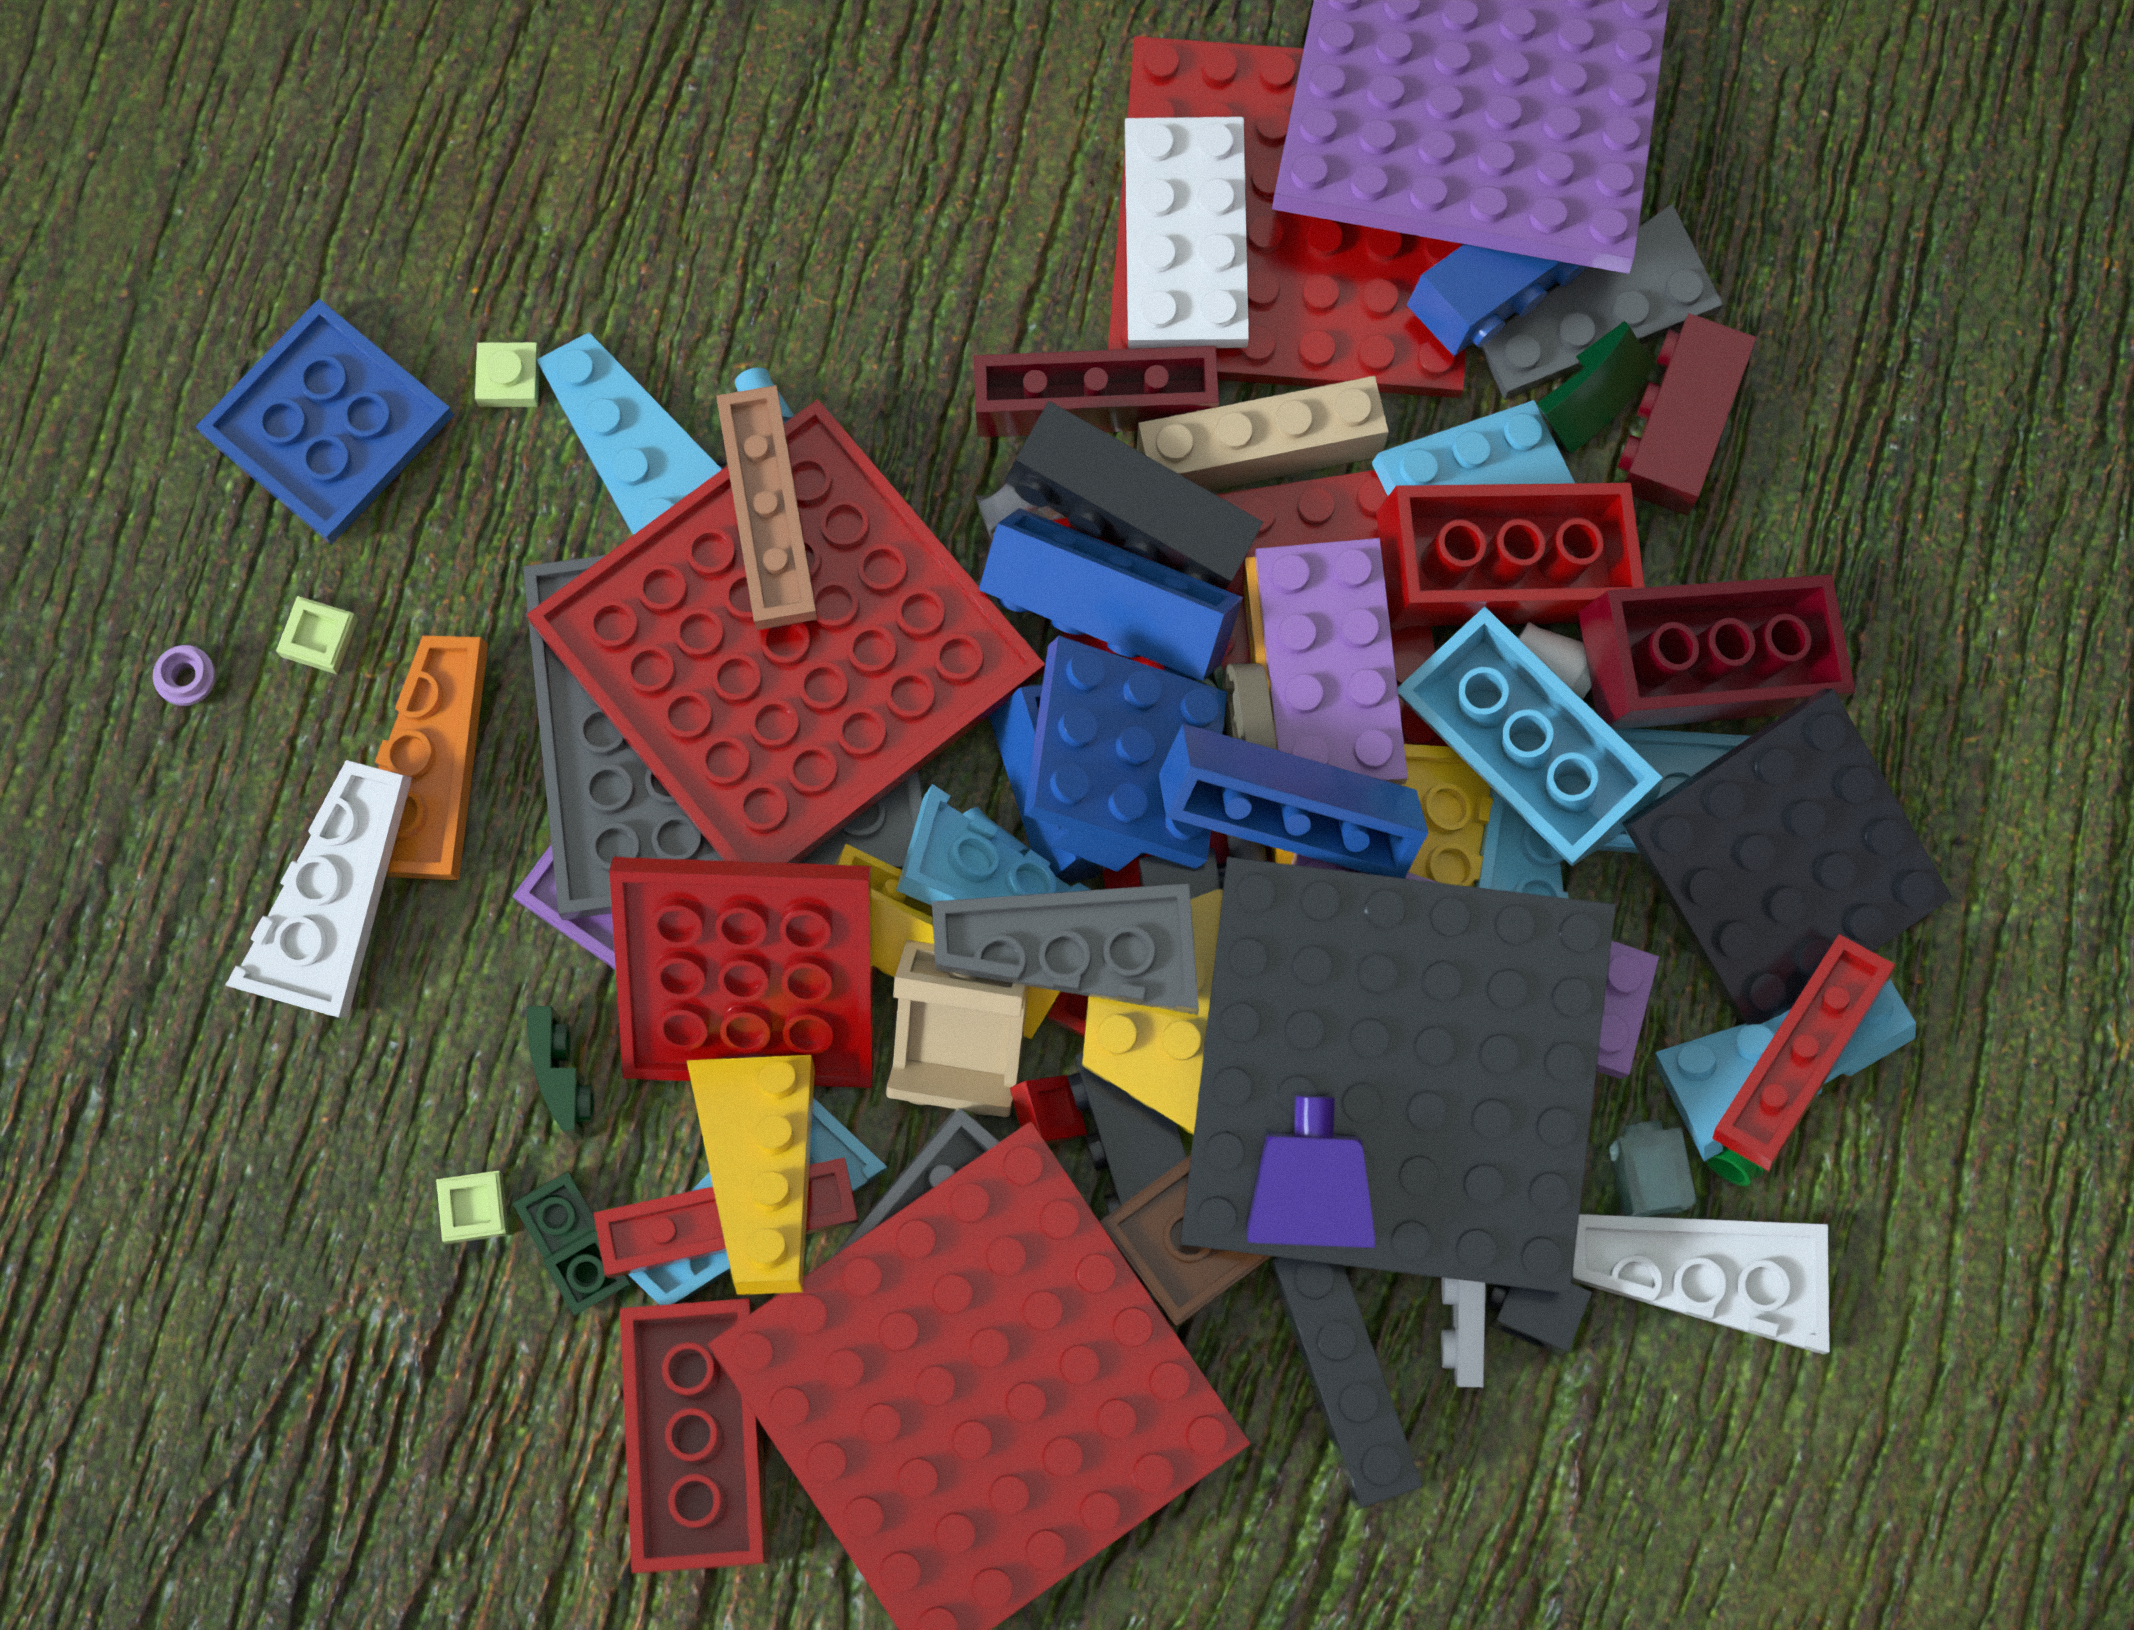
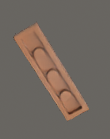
(766, 507)

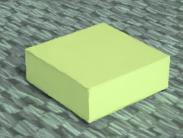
(317, 635)
(472, 1207)

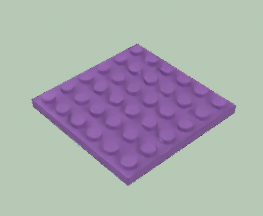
(1479, 122)

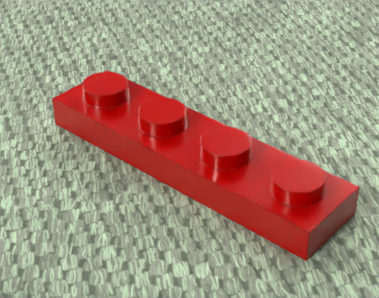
(1803, 1052)
(690, 1226)

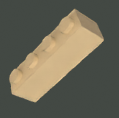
(1270, 435)

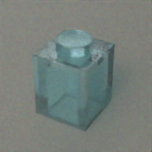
(1652, 1170)

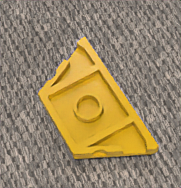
(1153, 1049)

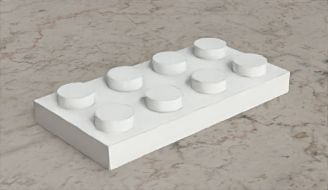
(1186, 232)

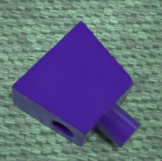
(1312, 1184)

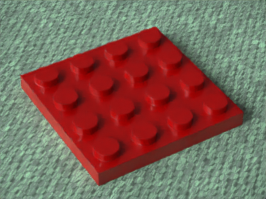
(743, 965)

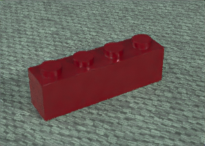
(1099, 386)

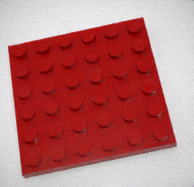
(1319, 290)
(796, 724)
(979, 1393)

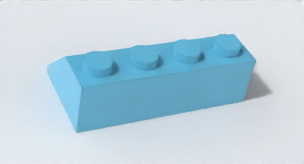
(1531, 737)

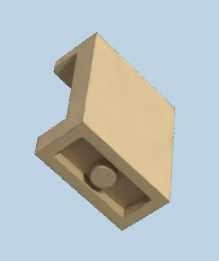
(955, 1036)

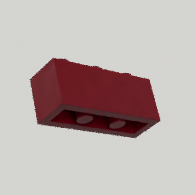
(1685, 413)

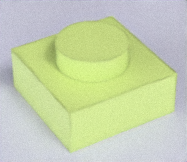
(507, 375)

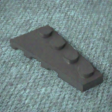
(1655, 297)
(1089, 943)

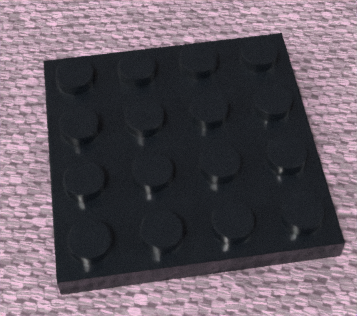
(1784, 855)

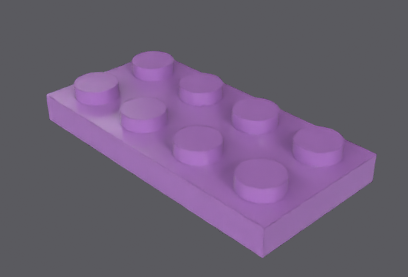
(1331, 656)

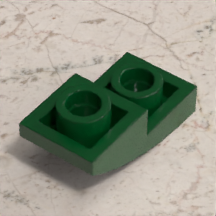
(1590, 399)
(562, 1088)
(568, 1241)

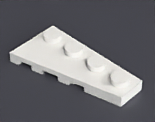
(324, 915)
(1723, 1271)

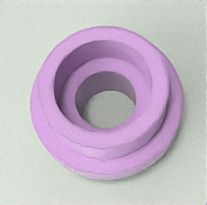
(172, 663)

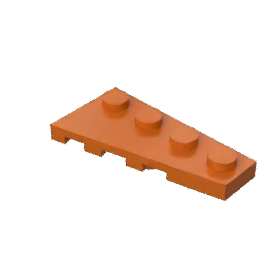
(436, 748)

